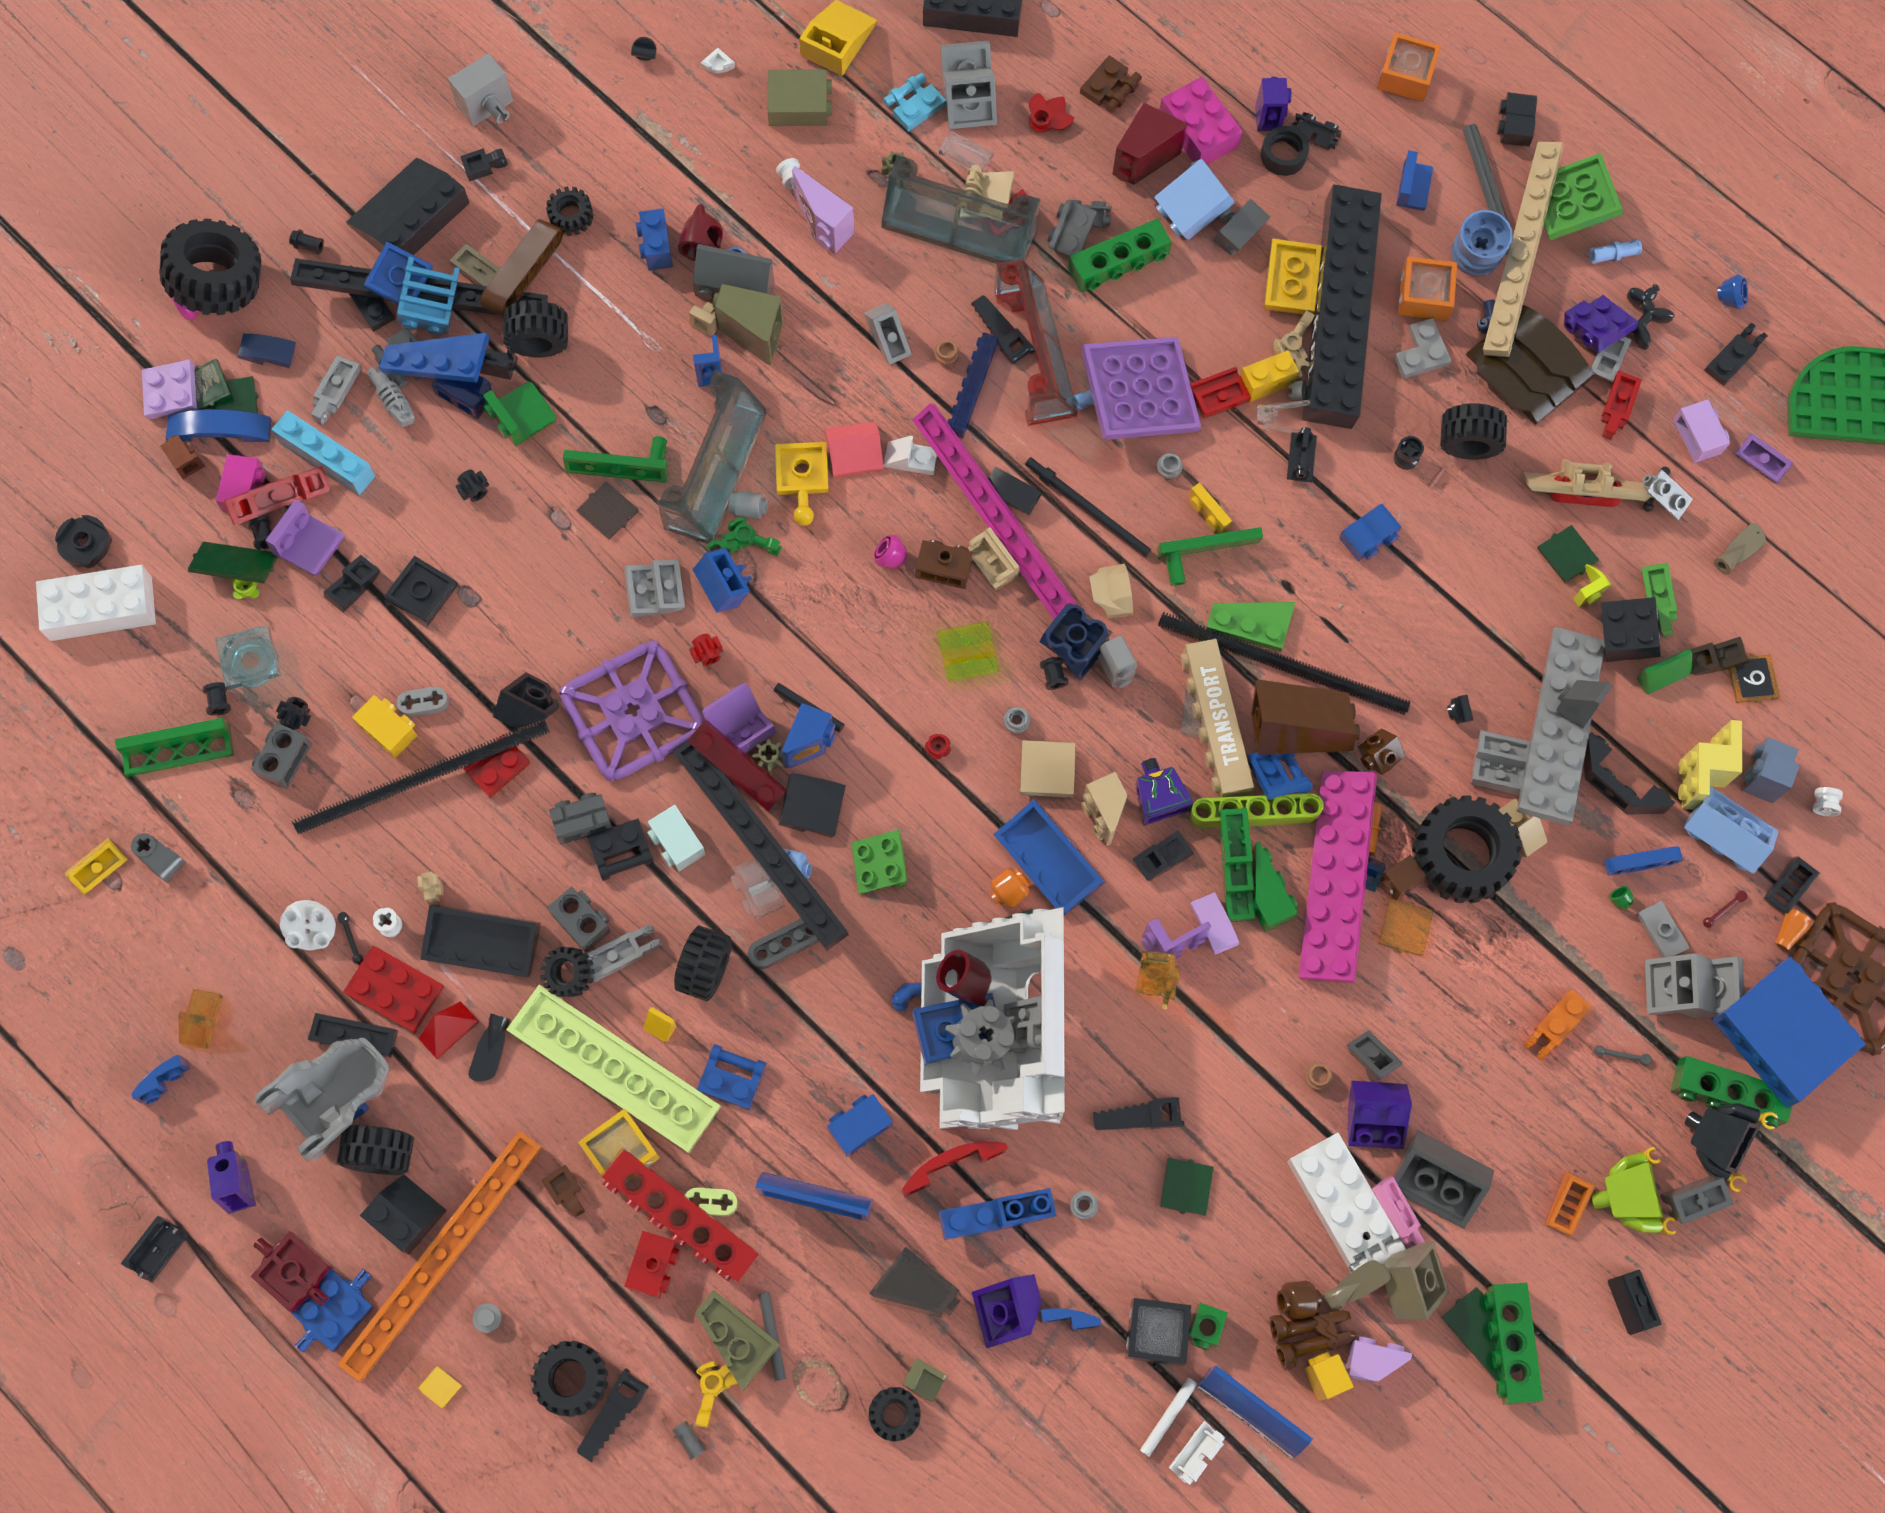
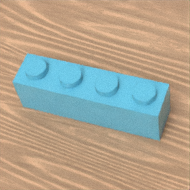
(323, 452)

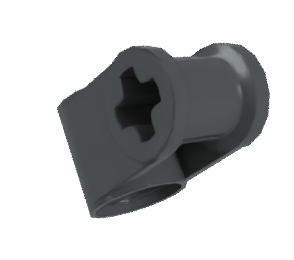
(159, 858)

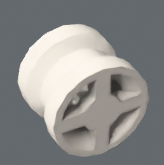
(784, 171)
(1827, 801)

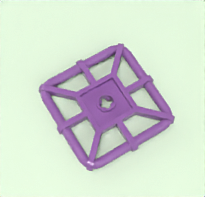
(616, 705)

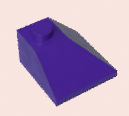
(1007, 1309)

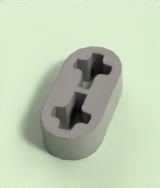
(423, 708)

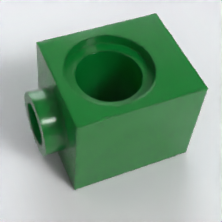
(1216, 1317)

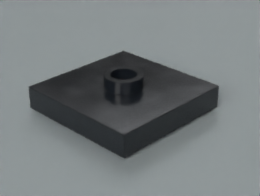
(421, 590)

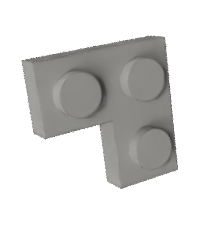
(1428, 351)

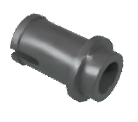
(688, 1439)

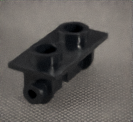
(1325, 132)
(1302, 455)

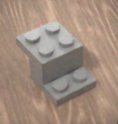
(969, 84)
(1693, 984)

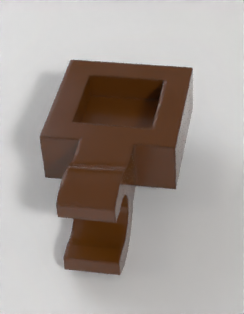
(562, 1188)

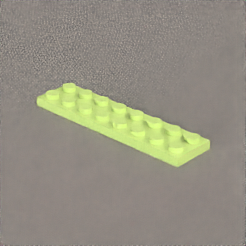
(614, 1069)

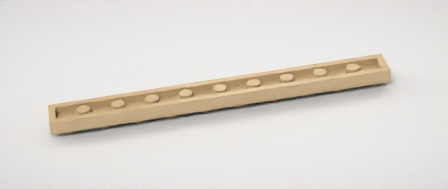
(1523, 249)

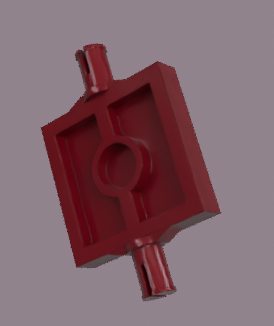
(291, 1272)

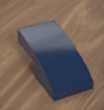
(266, 348)

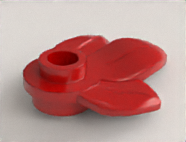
(1050, 112)

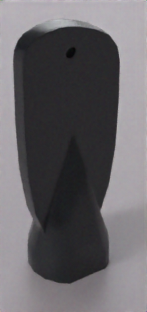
(489, 1050)

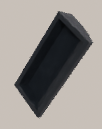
(480, 940)

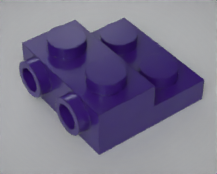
(1599, 323)

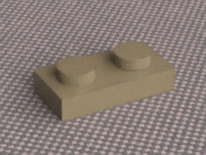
(474, 265)

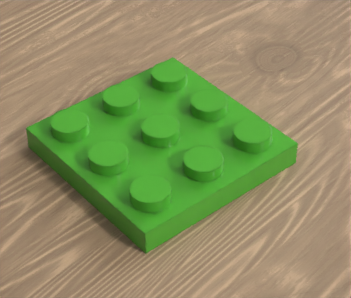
(1581, 197)

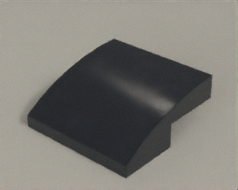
(812, 805)

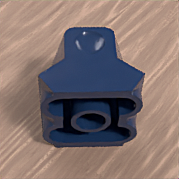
(1076, 639)

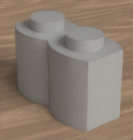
(1118, 662)

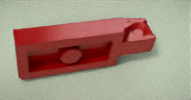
(1619, 403)

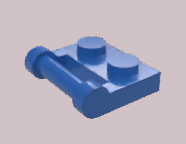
(1273, 777)
(729, 1086)

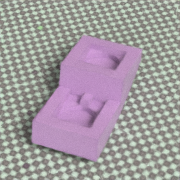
(1221, 933)

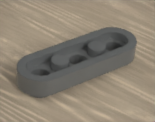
(773, 944)

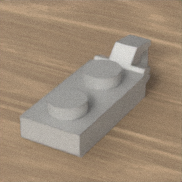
(334, 388)

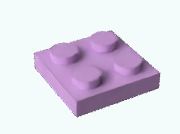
(169, 389)

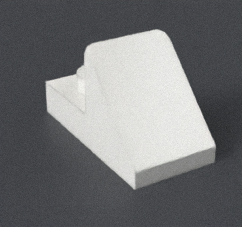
(906, 456)

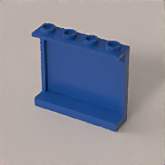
(1789, 1032)

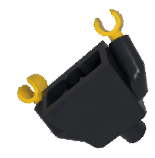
(1725, 1137)

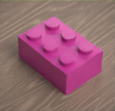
(1210, 126)

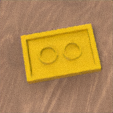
(1292, 276)

